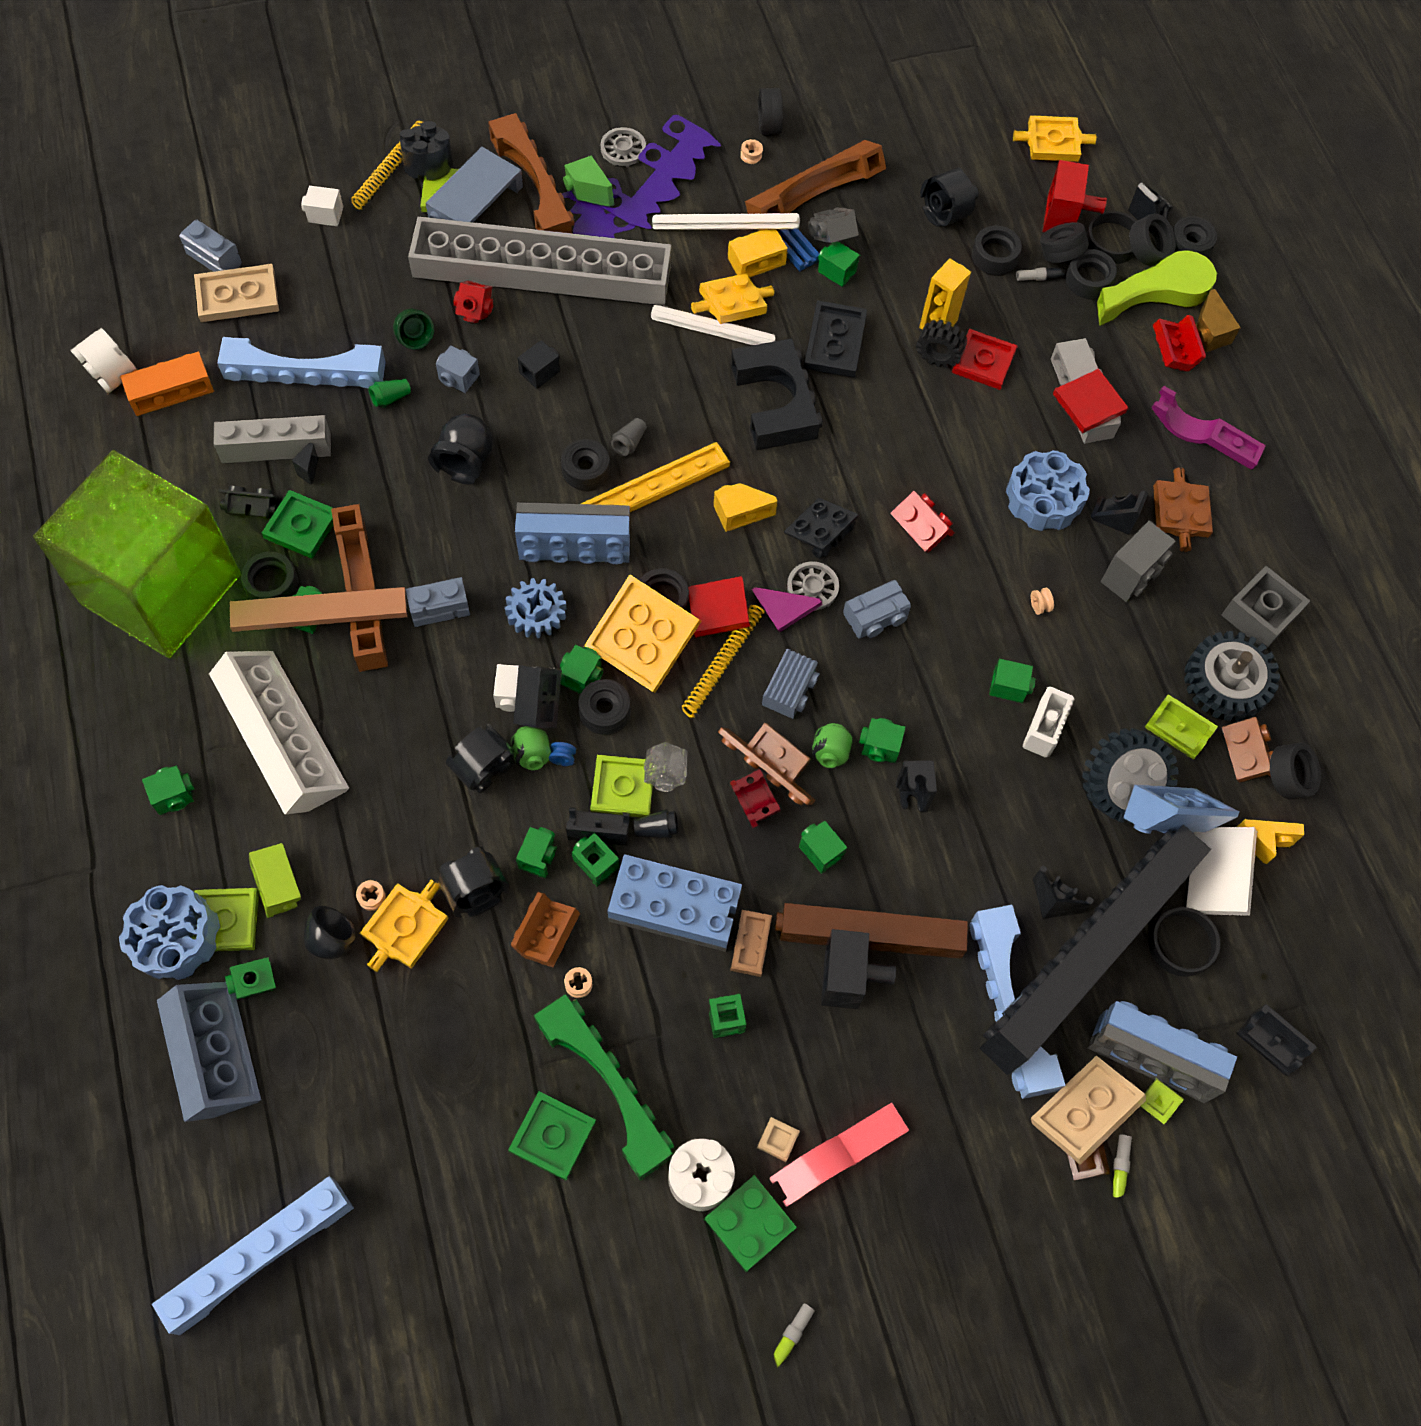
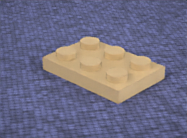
(236, 293)
(1088, 1109)

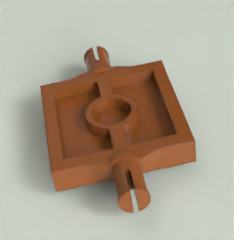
(1182, 509)

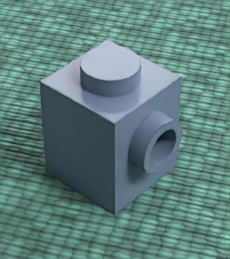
(457, 369)

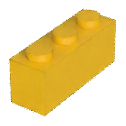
(946, 294)

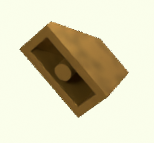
(1216, 323)

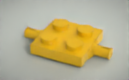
(1054, 138)
(732, 298)
(404, 925)

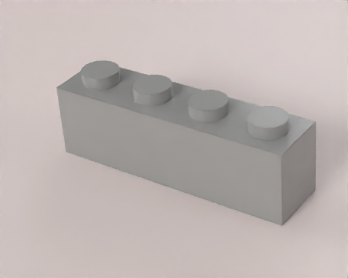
(1072, 361)
(270, 438)

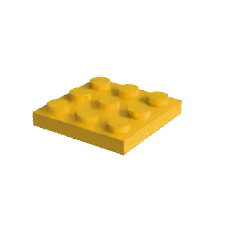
(642, 633)

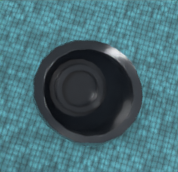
(328, 933)

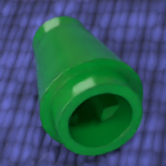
(387, 392)

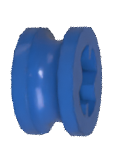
(562, 753)

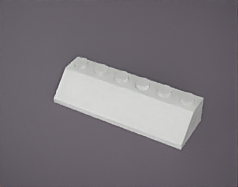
(278, 730)

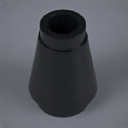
(659, 825)

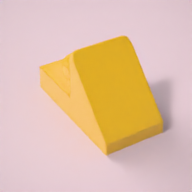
(1273, 834)

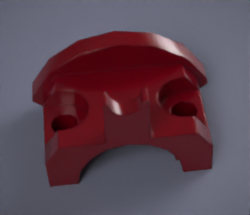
(755, 797)

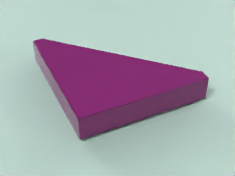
(785, 607)

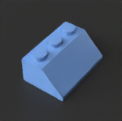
(1171, 807)

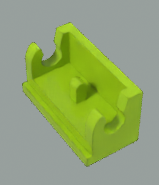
(1181, 726)
(274, 879)

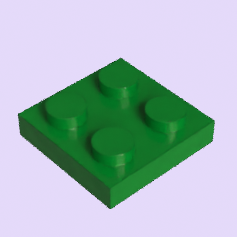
(299, 524)
(552, 1135)
(750, 1223)

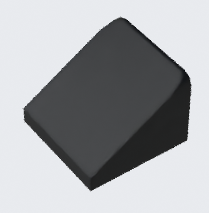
(306, 463)

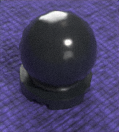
(462, 448)

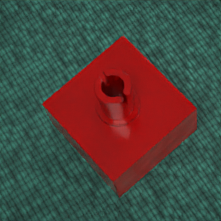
(1068, 195)

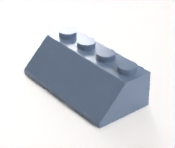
(207, 1050)

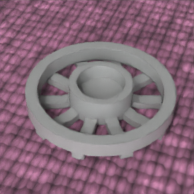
(622, 146)
(813, 583)

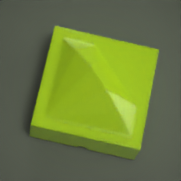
(1161, 1101)

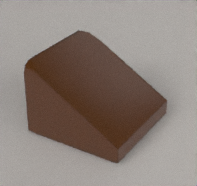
(1093, 1166)

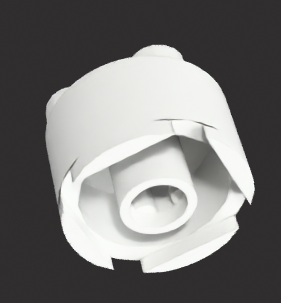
(103, 359)
(709, 1157)

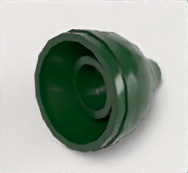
(413, 328)

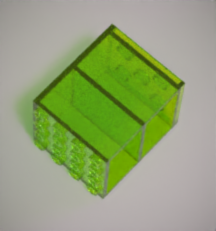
(139, 553)

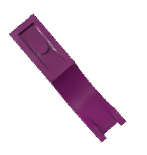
(1213, 432)

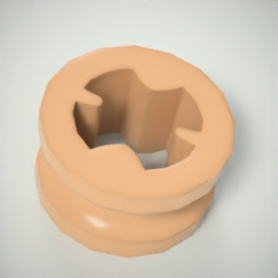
(751, 158)
(1042, 601)
(369, 886)
(569, 979)

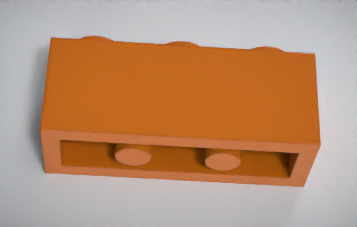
(167, 383)

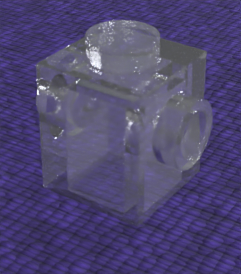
(665, 766)

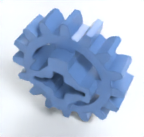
(528, 600)

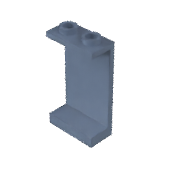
(474, 187)

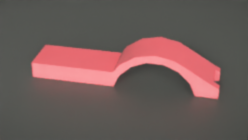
(840, 1153)

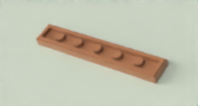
(318, 609)

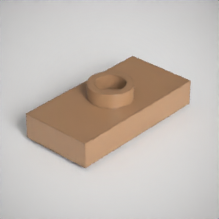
(751, 943)

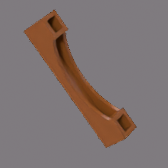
(512, 141)
(849, 165)
(358, 576)

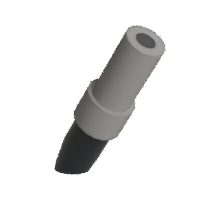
(1039, 274)

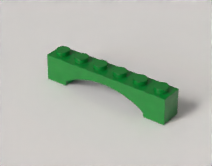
(564, 1027)

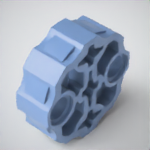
(1047, 490)
(169, 932)

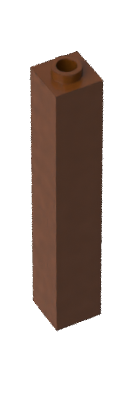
(885, 930)

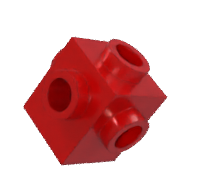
(473, 301)

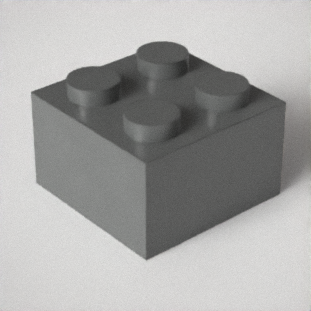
(1138, 562)
(1265, 607)

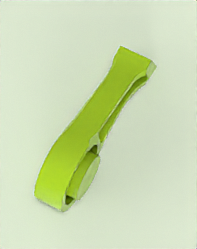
(1178, 280)

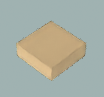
(778, 1139)

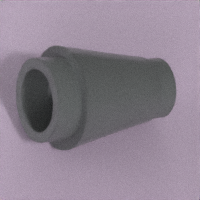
(628, 437)

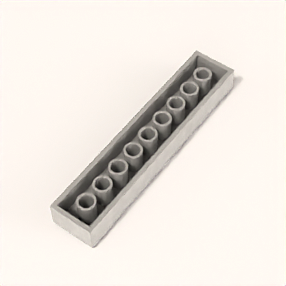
(540, 260)

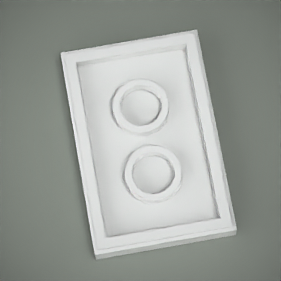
(1225, 875)

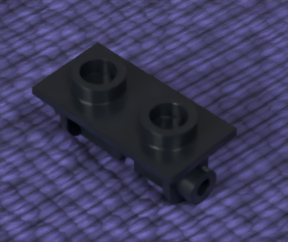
(237, 500)

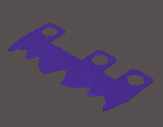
(671, 165)
(593, 218)

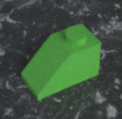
(588, 182)

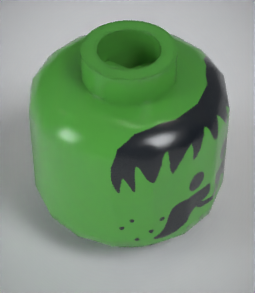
(832, 744)
(531, 747)

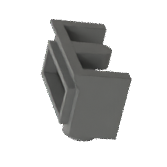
(833, 225)

